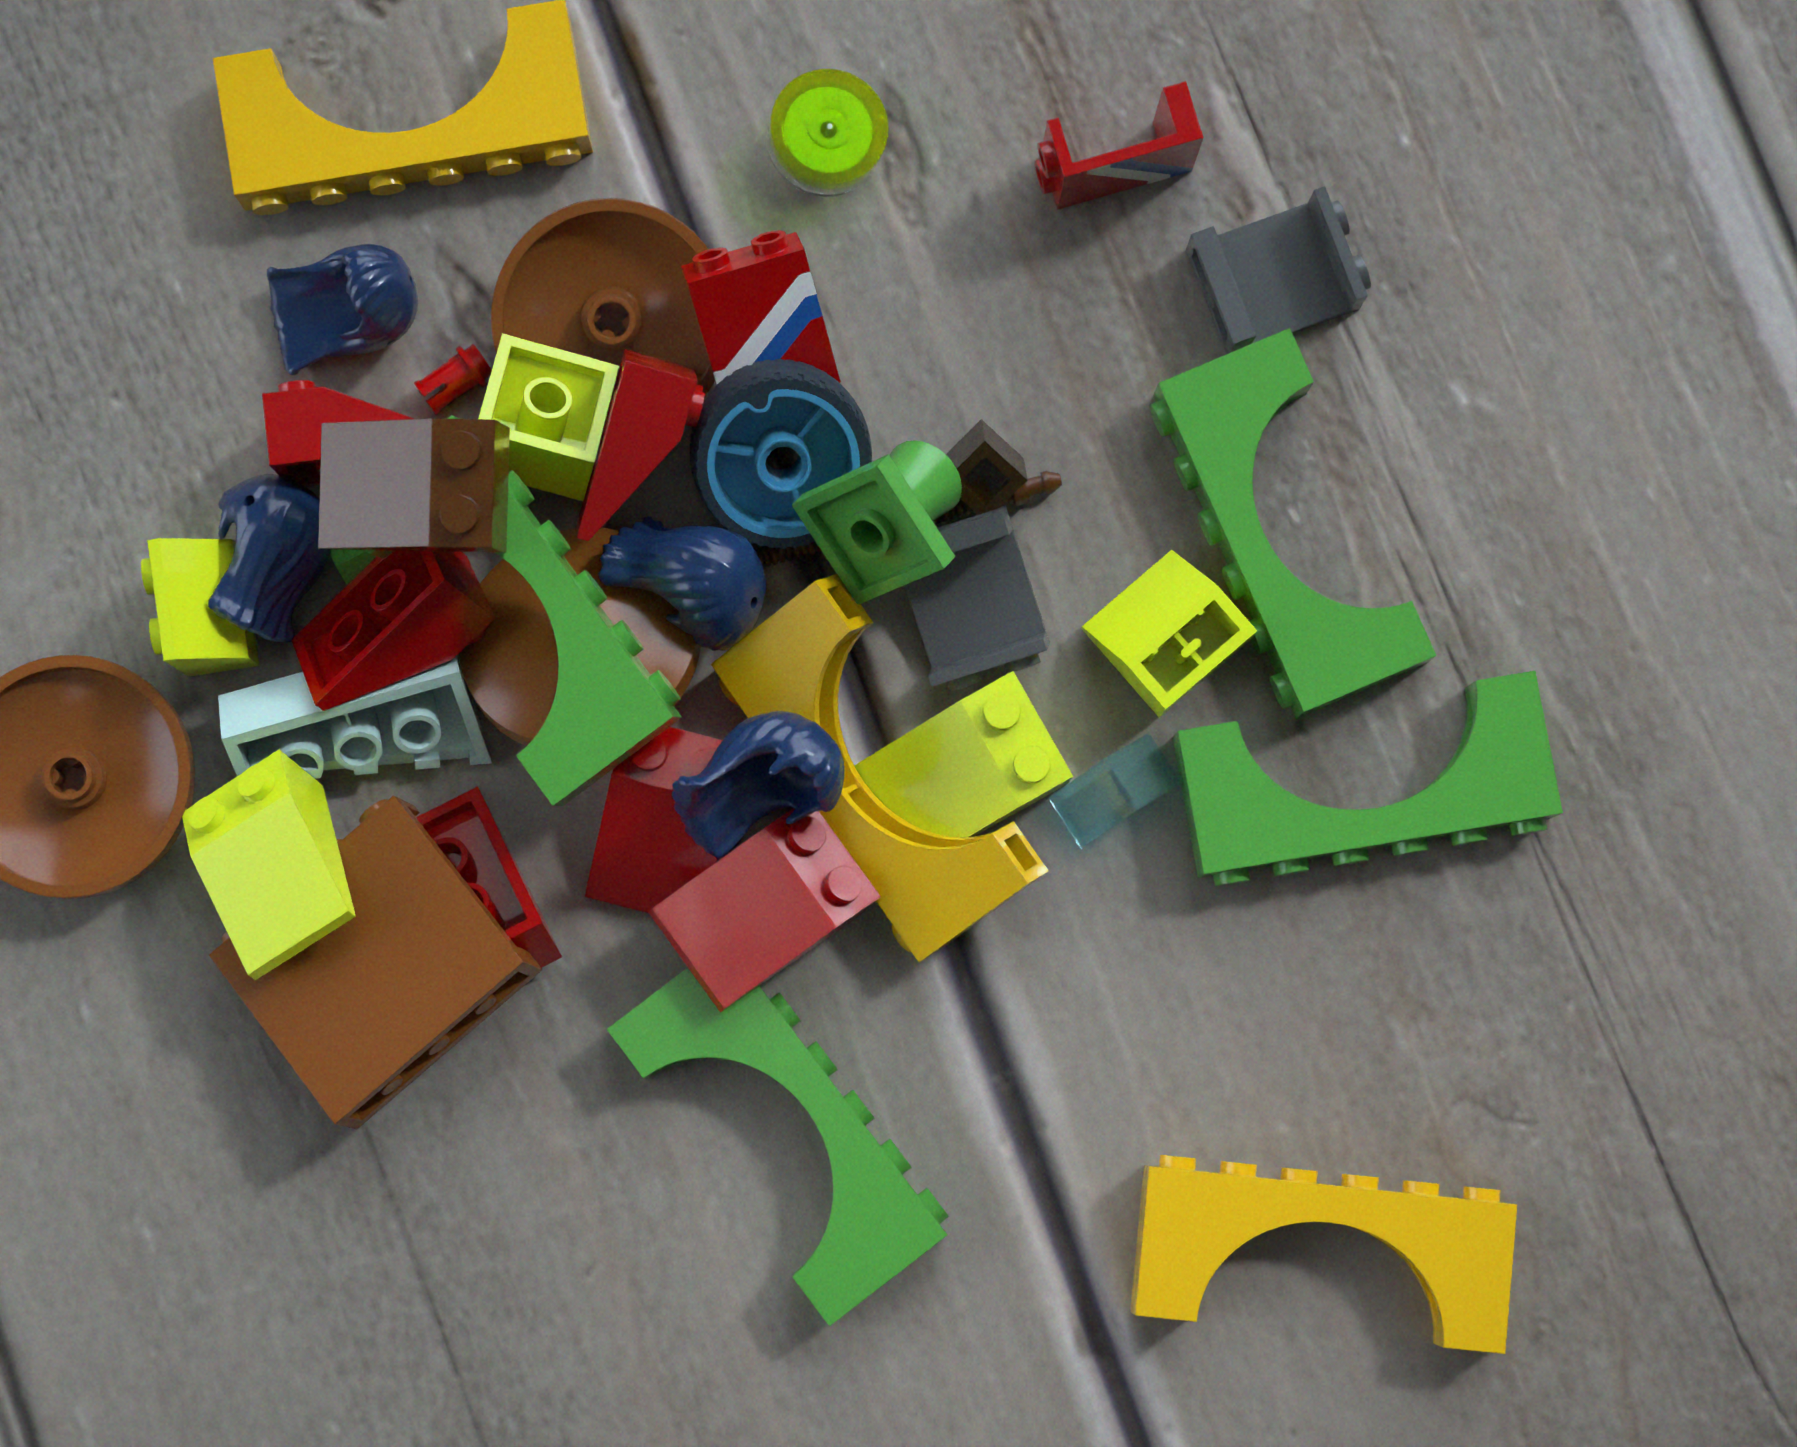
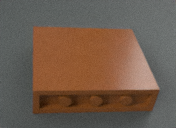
(393, 983)

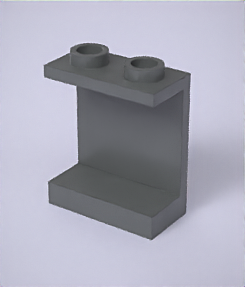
(1279, 272)
(979, 605)

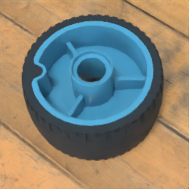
(751, 416)

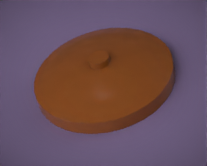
(603, 283)
(516, 659)
(87, 776)

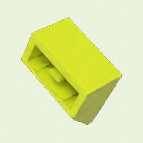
(187, 631)
(1169, 631)

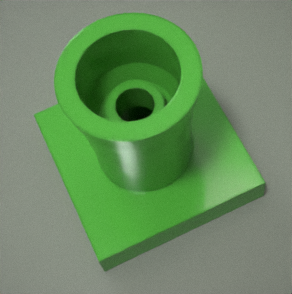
(881, 517)

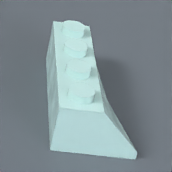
(405, 722)

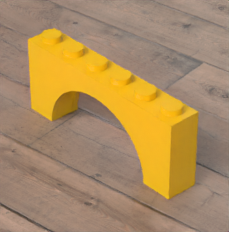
(520, 117)
(926, 881)
(1451, 1244)

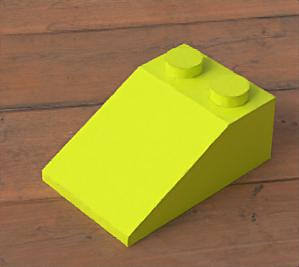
(969, 763)
(270, 862)

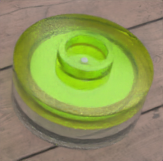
(827, 132)

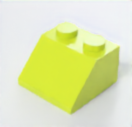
(553, 411)

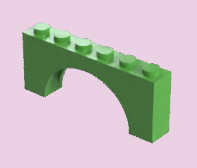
(1313, 642)
(604, 693)
(1493, 781)
(875, 1213)

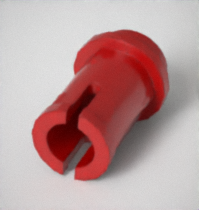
(458, 376)

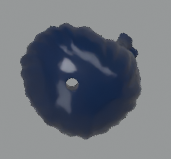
(342, 305)
(273, 554)
(698, 570)
(757, 770)

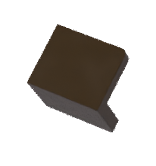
(987, 468)

